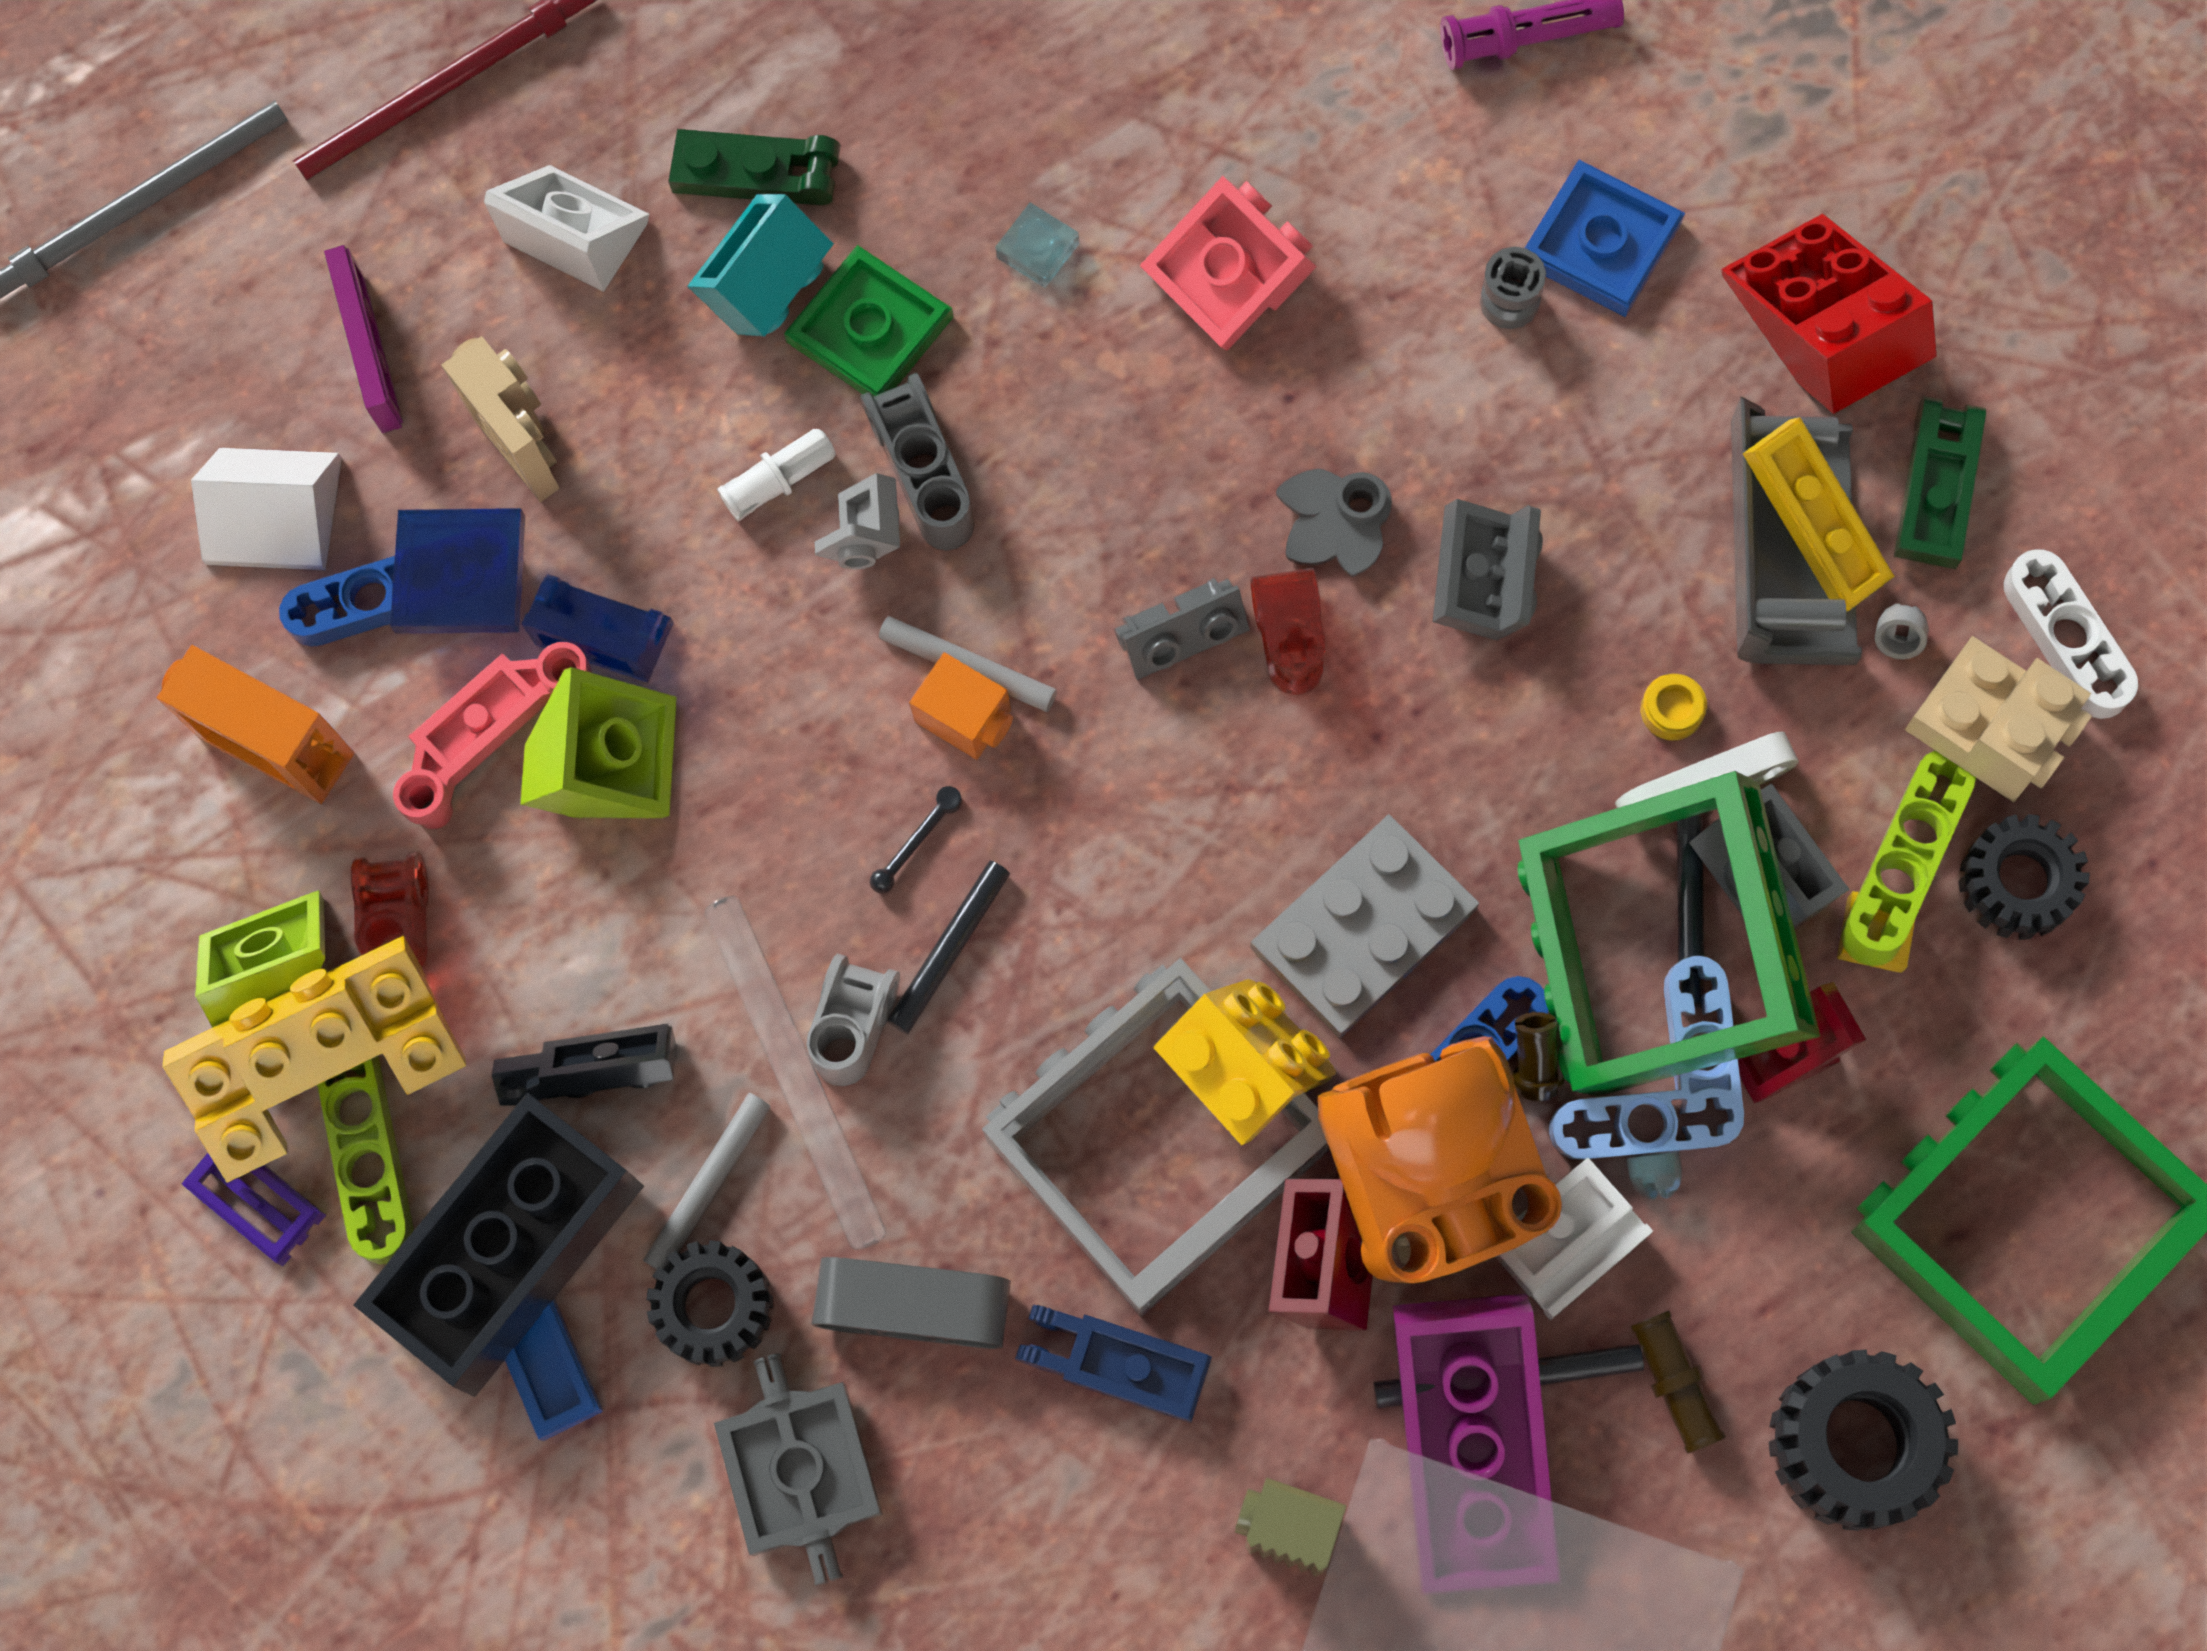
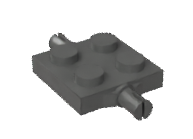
(797, 1469)

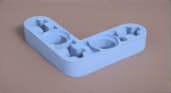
(1691, 1088)

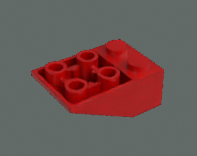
(1834, 312)

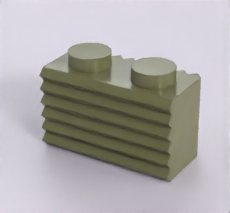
(1290, 1525)

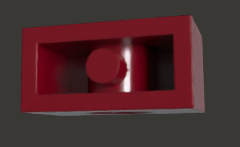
(1319, 1259)

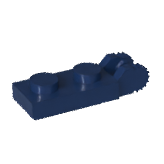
(1122, 1363)

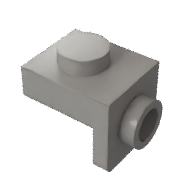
(866, 524)

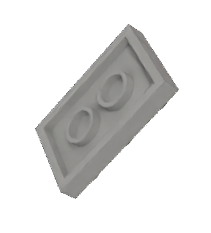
(1364, 926)

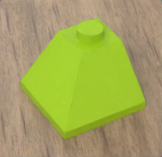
(601, 750)
(259, 956)

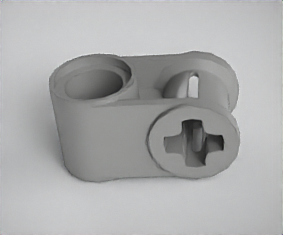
(850, 1007)

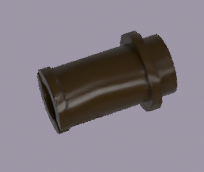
(1538, 1068)

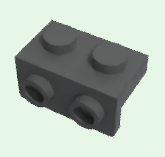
(1487, 569)

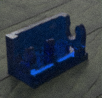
(604, 629)

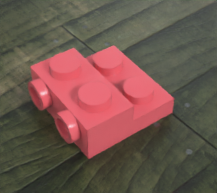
(1229, 261)

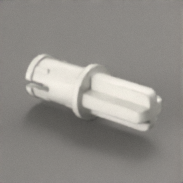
(776, 473)

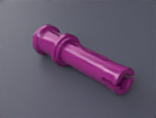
(1500, 27)

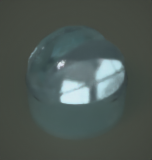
(1655, 1174)

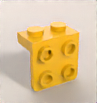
(1244, 1056)

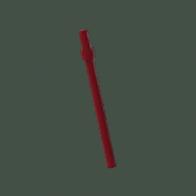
(545, 19)

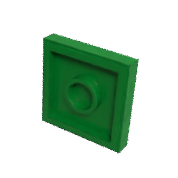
(868, 324)

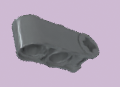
(908, 428)

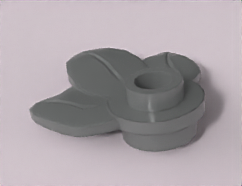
(1329, 525)

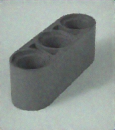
(911, 1302)

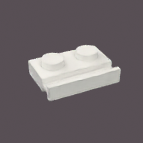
(1584, 1244)

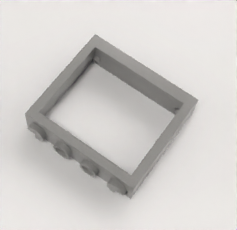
(1067, 1071)

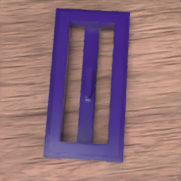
(294, 1232)

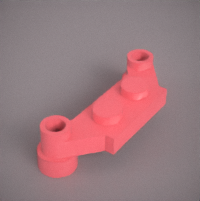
(476, 725)

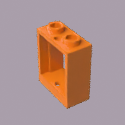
(255, 723)

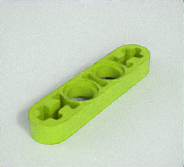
(1911, 857)
(350, 1143)

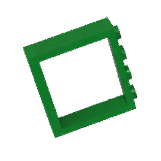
(1765, 915)
(2032, 1376)

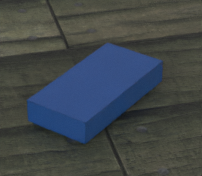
(552, 1376)

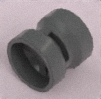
(1506, 300)

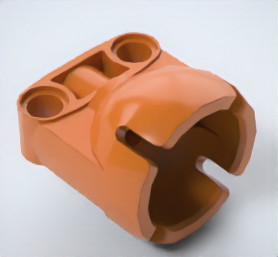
(1437, 1160)

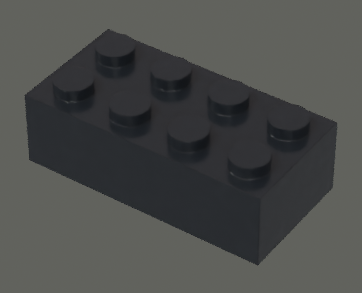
(499, 1246)

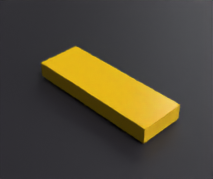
(1818, 513)

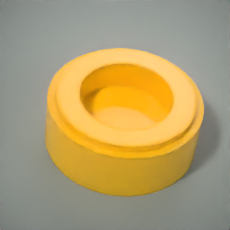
(1673, 706)

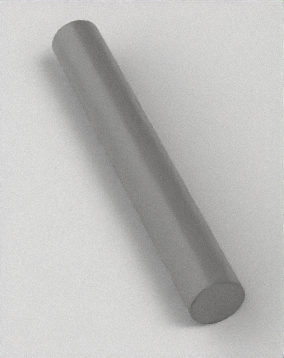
(932, 647)
(708, 1181)

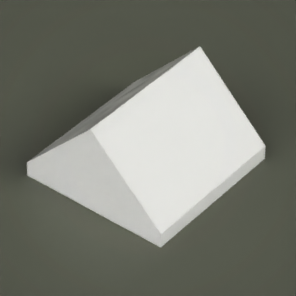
(566, 223)
(266, 508)

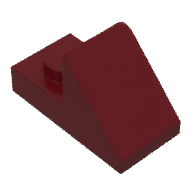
(1786, 1066)

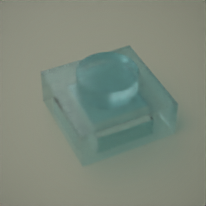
(1037, 245)

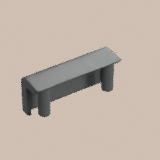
(1778, 599)

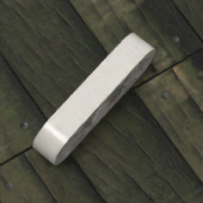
(2077, 607)
(1758, 759)

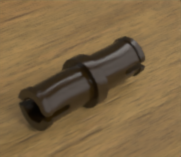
(1678, 1382)

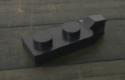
(588, 1064)

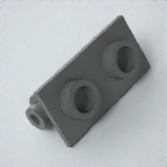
(1204, 619)

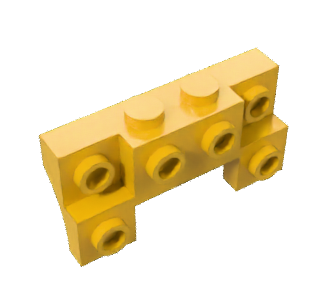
(304, 1039)

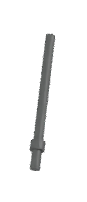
(32, 265)

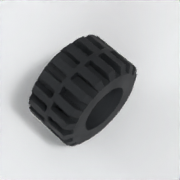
(1918, 1431)

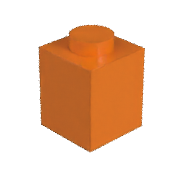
(962, 707)

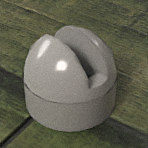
(1900, 646)

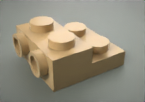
(504, 407)
(2001, 718)

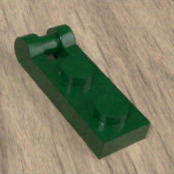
(753, 165)
(1940, 484)

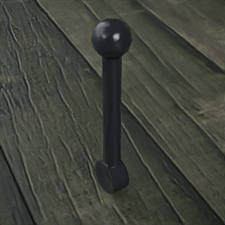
(948, 802)

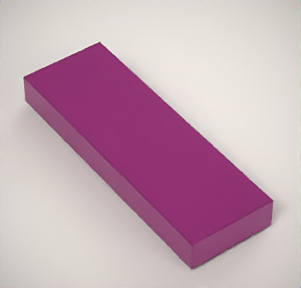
(364, 339)

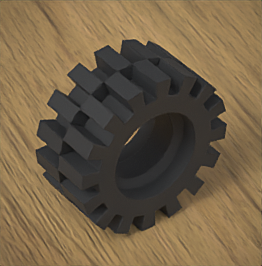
(2046, 847)
(678, 1279)

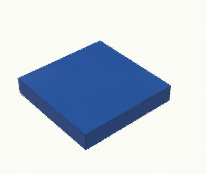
(1604, 237)

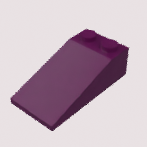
(1486, 1388)

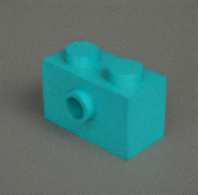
(761, 265)

